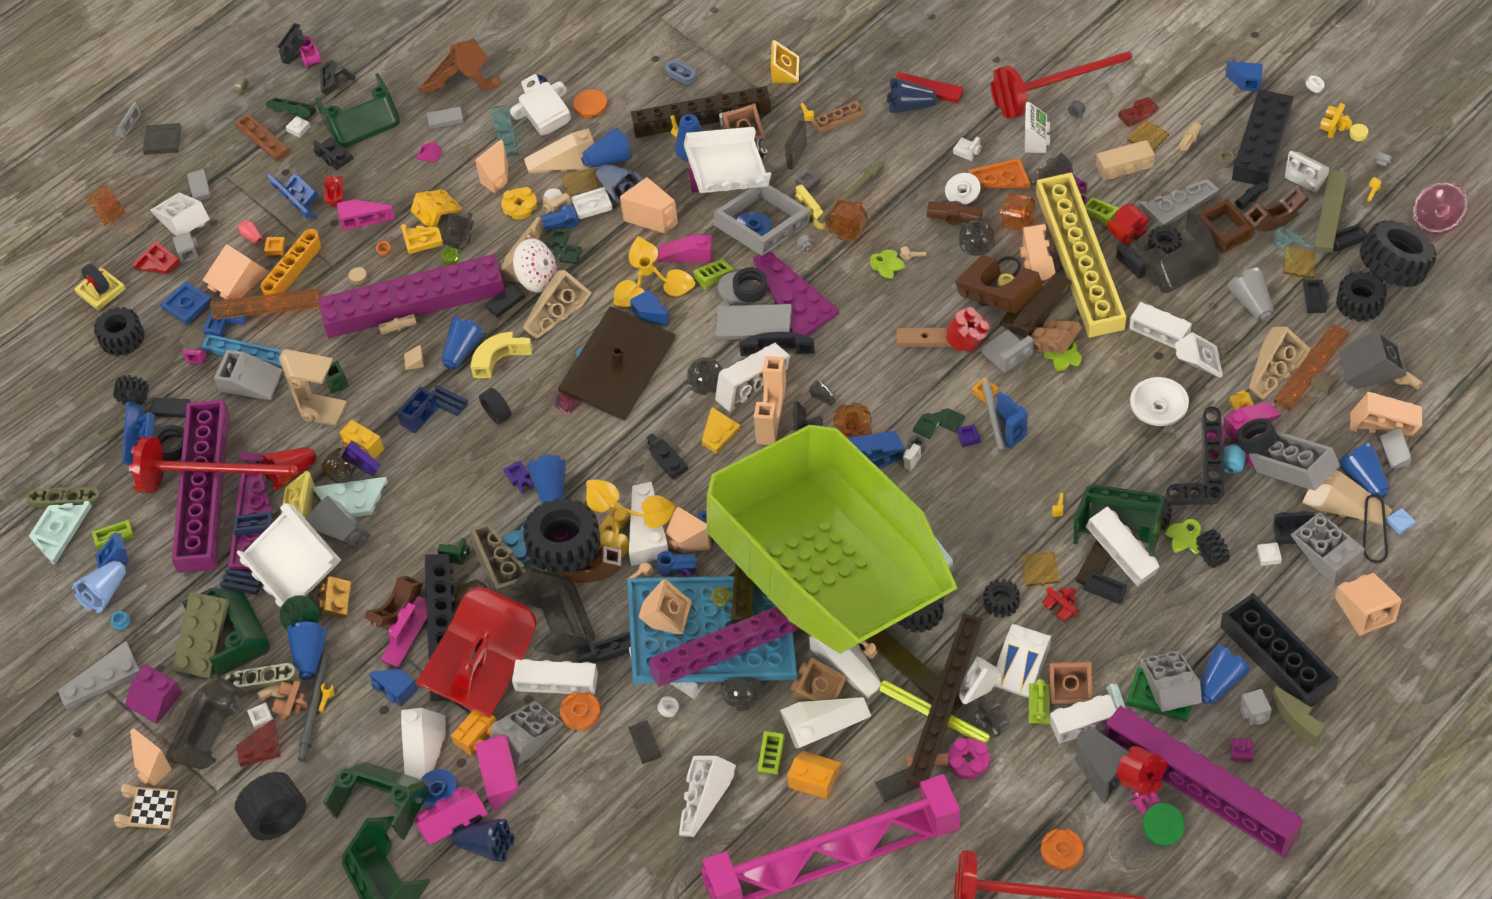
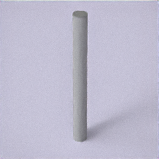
(993, 416)

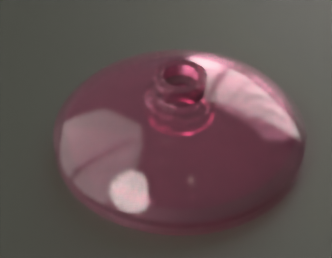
(1435, 201)

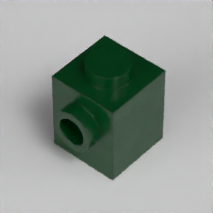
(336, 378)

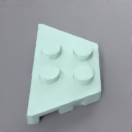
(355, 496)
(57, 528)

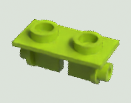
(1039, 702)

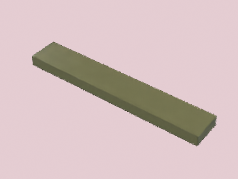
(1331, 211)

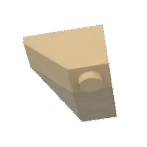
(507, 268)
(556, 303)
(1277, 359)
(1346, 498)

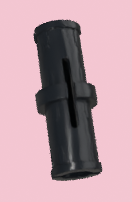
(1251, 194)

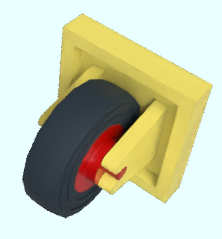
(98, 286)

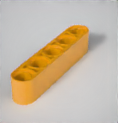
(292, 263)

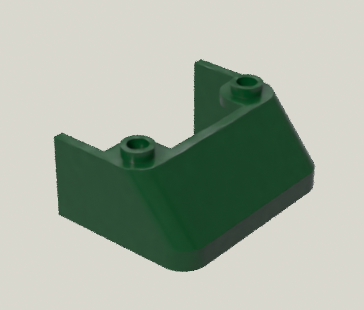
(362, 120)
(1134, 508)
(249, 638)
(404, 790)
(369, 868)

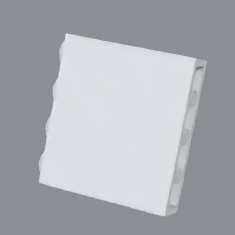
(725, 160)
(289, 556)

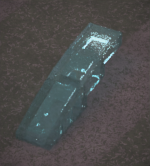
(504, 129)

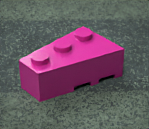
(449, 814)

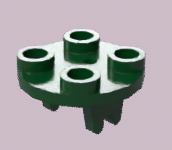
(308, 611)

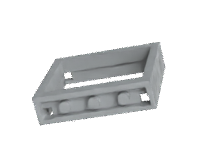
(762, 244)

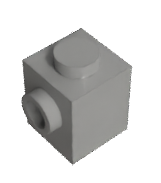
(186, 247)
(1255, 707)

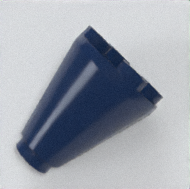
(909, 96)
(486, 839)

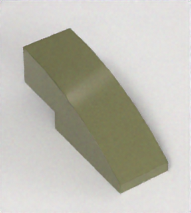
(1298, 716)

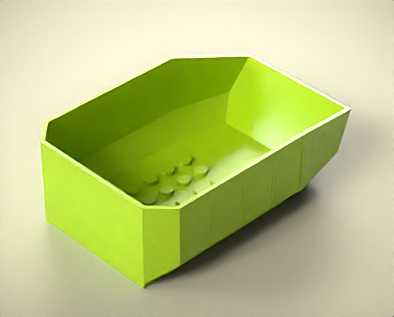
(827, 536)

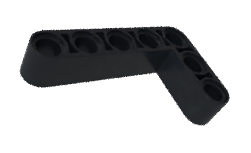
(1208, 465)

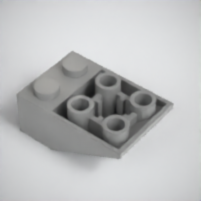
(247, 376)
(1328, 548)
(1171, 681)
(526, 730)

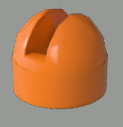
(383, 245)

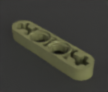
(64, 494)
(261, 676)

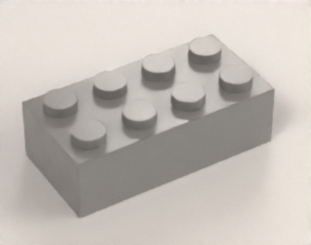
(1296, 461)

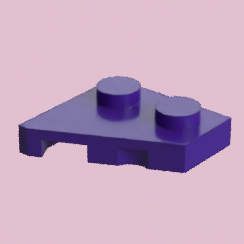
(355, 455)

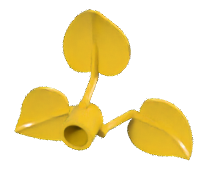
(642, 256)
(604, 496)

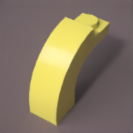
(496, 348)

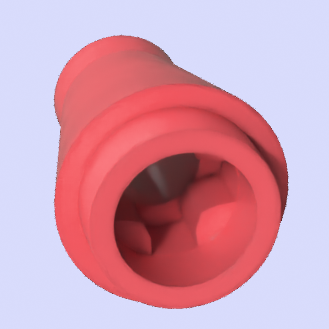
(250, 232)

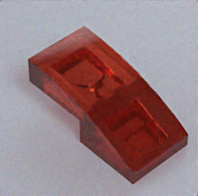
(1140, 111)

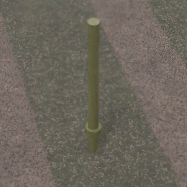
(870, 173)

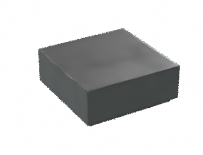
(808, 180)

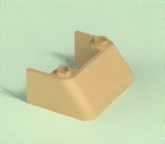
(304, 368)

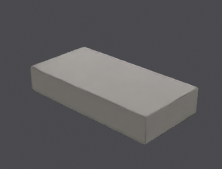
(445, 117)
(199, 185)

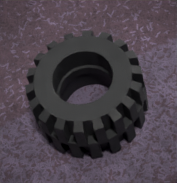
(1359, 307)
(122, 341)
(925, 617)

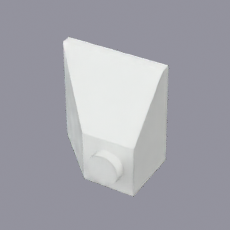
(1199, 353)
(979, 680)

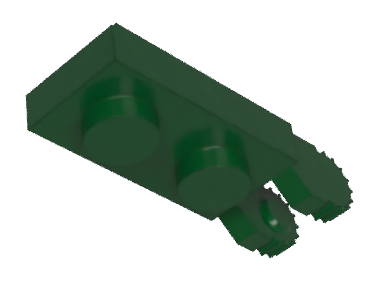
(291, 107)

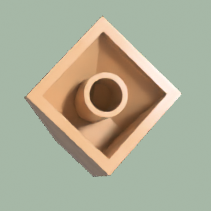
(493, 167)
(687, 533)
(666, 608)
(148, 759)

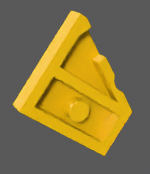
(421, 238)
(719, 431)

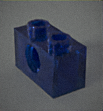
(417, 409)

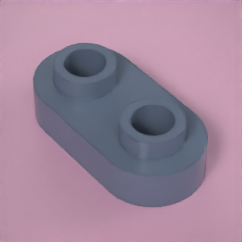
(680, 72)

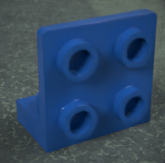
(1014, 417)

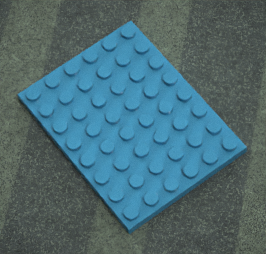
(766, 662)

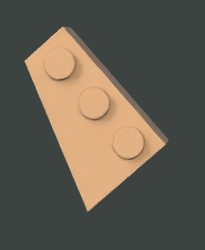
(1036, 251)
(1385, 414)

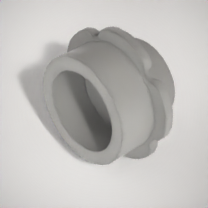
(1383, 159)
(804, 243)

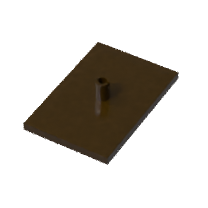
(617, 363)

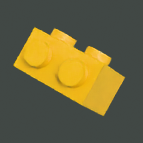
(363, 437)

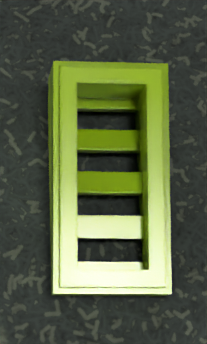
(1100, 210)
(706, 282)
(771, 736)

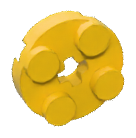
(523, 195)

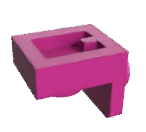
(1143, 802)

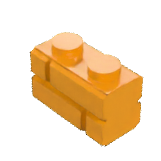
(471, 731)

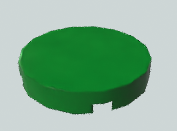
(1163, 824)

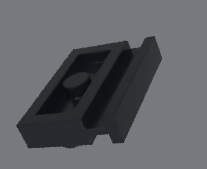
(291, 43)

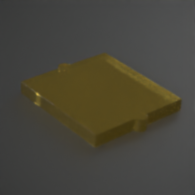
(1148, 132)
(579, 182)
(1299, 262)
(1040, 569)

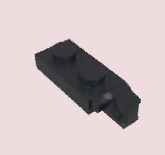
(666, 456)

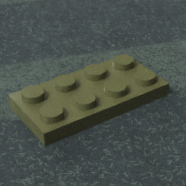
(200, 634)

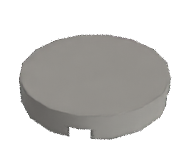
(725, 288)

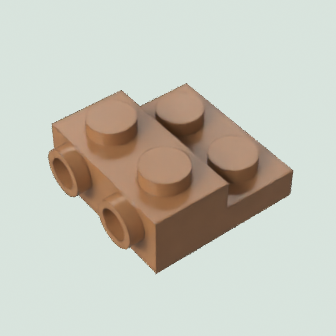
(1055, 336)
(817, 682)

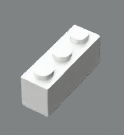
(1159, 325)
(1072, 720)

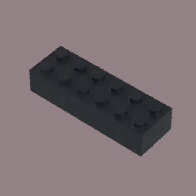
(1262, 137)
(1278, 651)

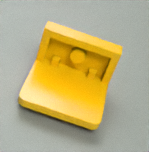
(430, 205)

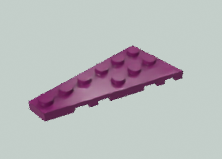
(809, 307)
(251, 500)

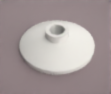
(960, 183)

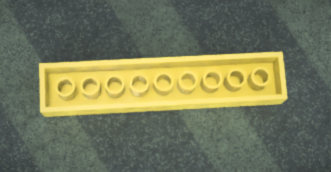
(1080, 255)

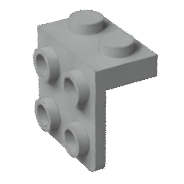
(1008, 350)

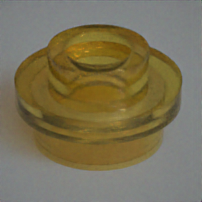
(720, 600)

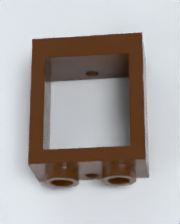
(1233, 239)

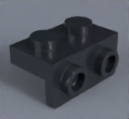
(1287, 523)

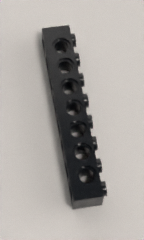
(436, 566)

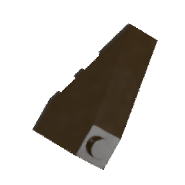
(1038, 308)

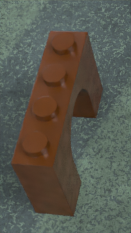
(1008, 297)

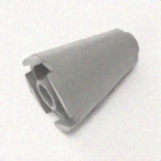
(1253, 293)

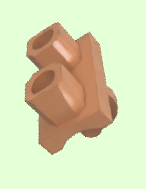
(284, 708)

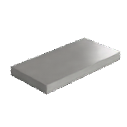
(750, 320)

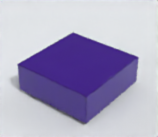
(968, 435)

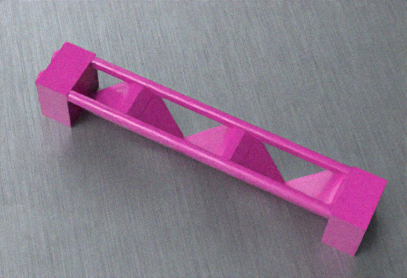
(853, 844)

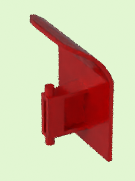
(480, 650)

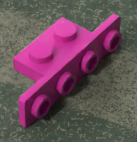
(405, 632)

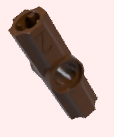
(953, 212)

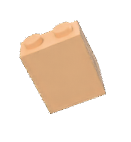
(649, 207)
(233, 274)
(1368, 603)

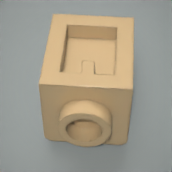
(555, 205)

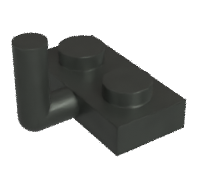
(329, 76)

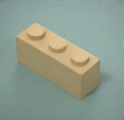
(1125, 160)

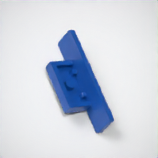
(298, 191)
(135, 426)

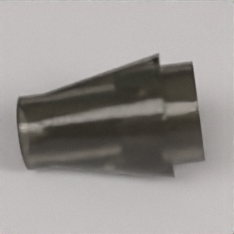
(822, 392)

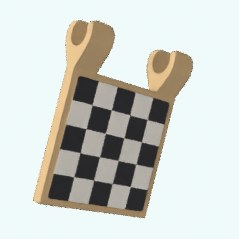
(150, 807)

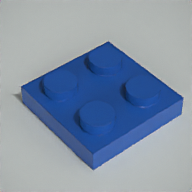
(186, 303)

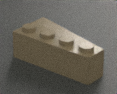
(496, 560)

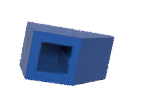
(1245, 75)
(648, 308)
(394, 684)

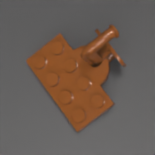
(465, 57)

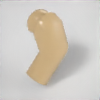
(268, 692)

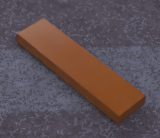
(262, 137)

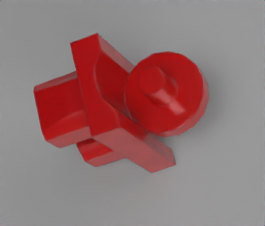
(333, 190)
(1067, 609)

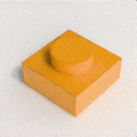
(274, 246)
(978, 390)

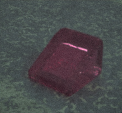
(566, 403)

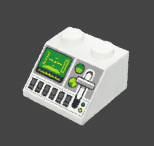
(1036, 130)

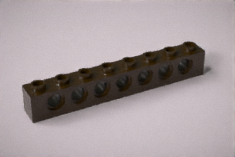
(707, 110)

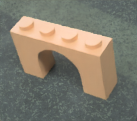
(768, 412)

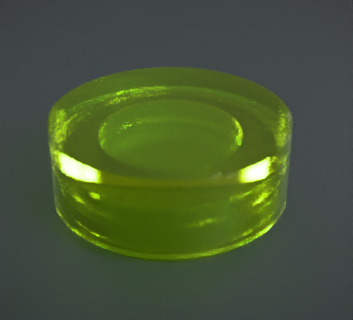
(449, 256)

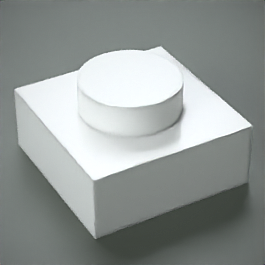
(298, 126)
(911, 457)
(1269, 554)

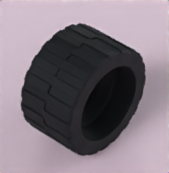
(270, 806)

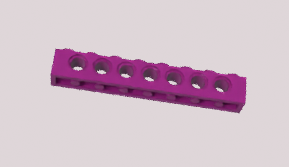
(719, 646)

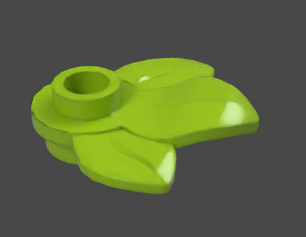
(886, 263)
(1062, 361)
(1183, 537)

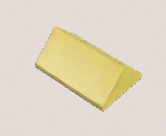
(300, 494)

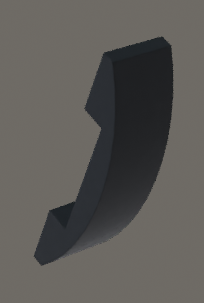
(785, 340)
(603, 650)

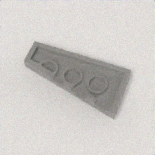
(1176, 205)
(105, 674)

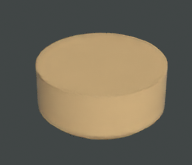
(358, 276)

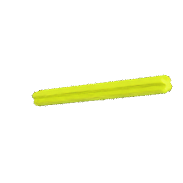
(924, 707)

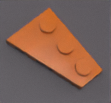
(1002, 175)

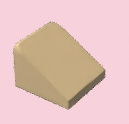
(414, 358)

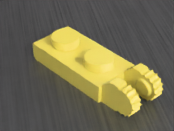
(804, 198)

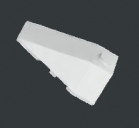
(851, 664)
(818, 719)
(422, 740)
(707, 782)

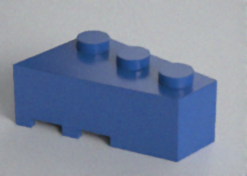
(880, 448)

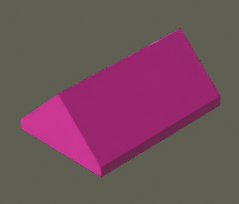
(497, 770)

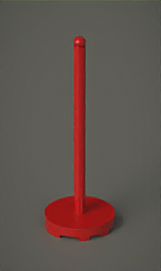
(1010, 91)
(150, 465)
(967, 884)

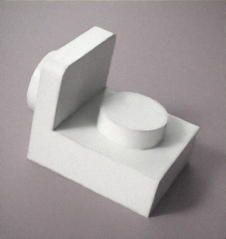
(967, 148)

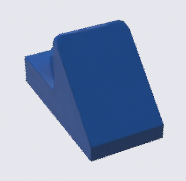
(112, 551)

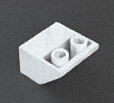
(1306, 171)

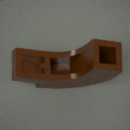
(1279, 214)
(603, 566)
(404, 591)

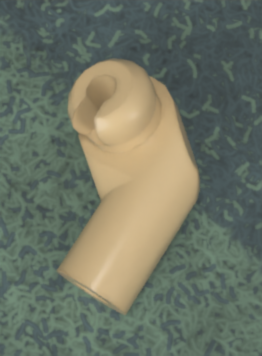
(1409, 379)

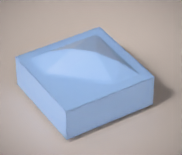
(1400, 521)

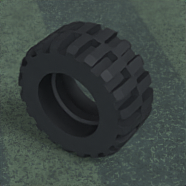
(1398, 253)
(566, 555)

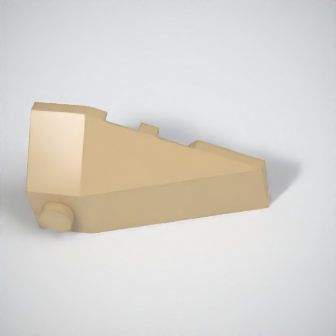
(562, 154)

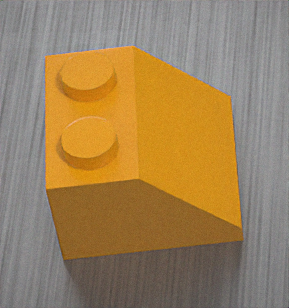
(813, 774)

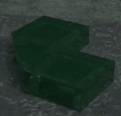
(564, 253)
(946, 418)

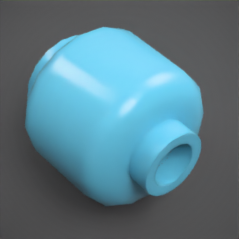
(1233, 458)

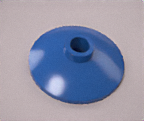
(755, 221)
(439, 780)

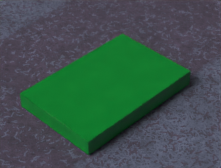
(1142, 698)

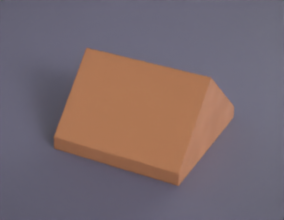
(743, 118)
(1070, 682)

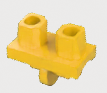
(1338, 120)

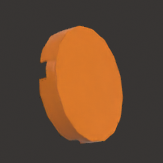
(590, 103)
(580, 711)
(1062, 849)

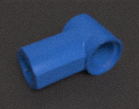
(565, 217)
(676, 563)

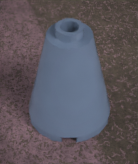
(617, 180)

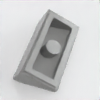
(128, 121)
(1396, 449)

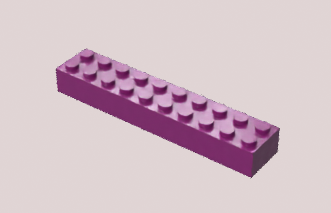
(411, 294)
(200, 492)
(1210, 783)

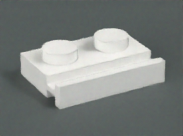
(591, 203)

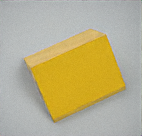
(783, 64)

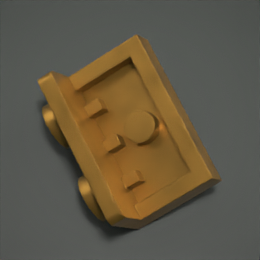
(334, 597)

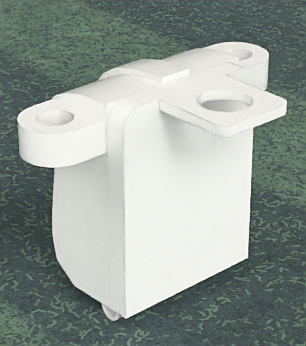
(542, 106)

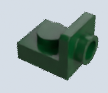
(456, 554)

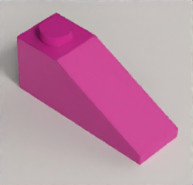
(363, 213)
(688, 249)
(1239, 417)

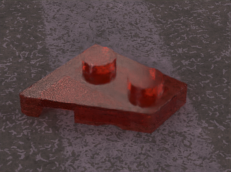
(259, 746)

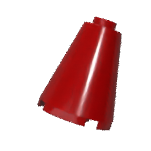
(299, 457)

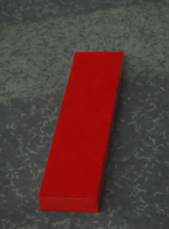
(943, 90)

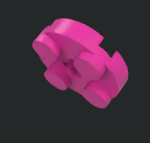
(971, 747)

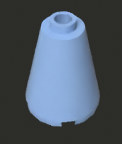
(99, 586)

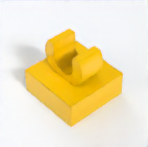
(1240, 400)

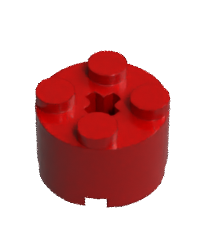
(1128, 224)
(967, 330)
(1141, 771)

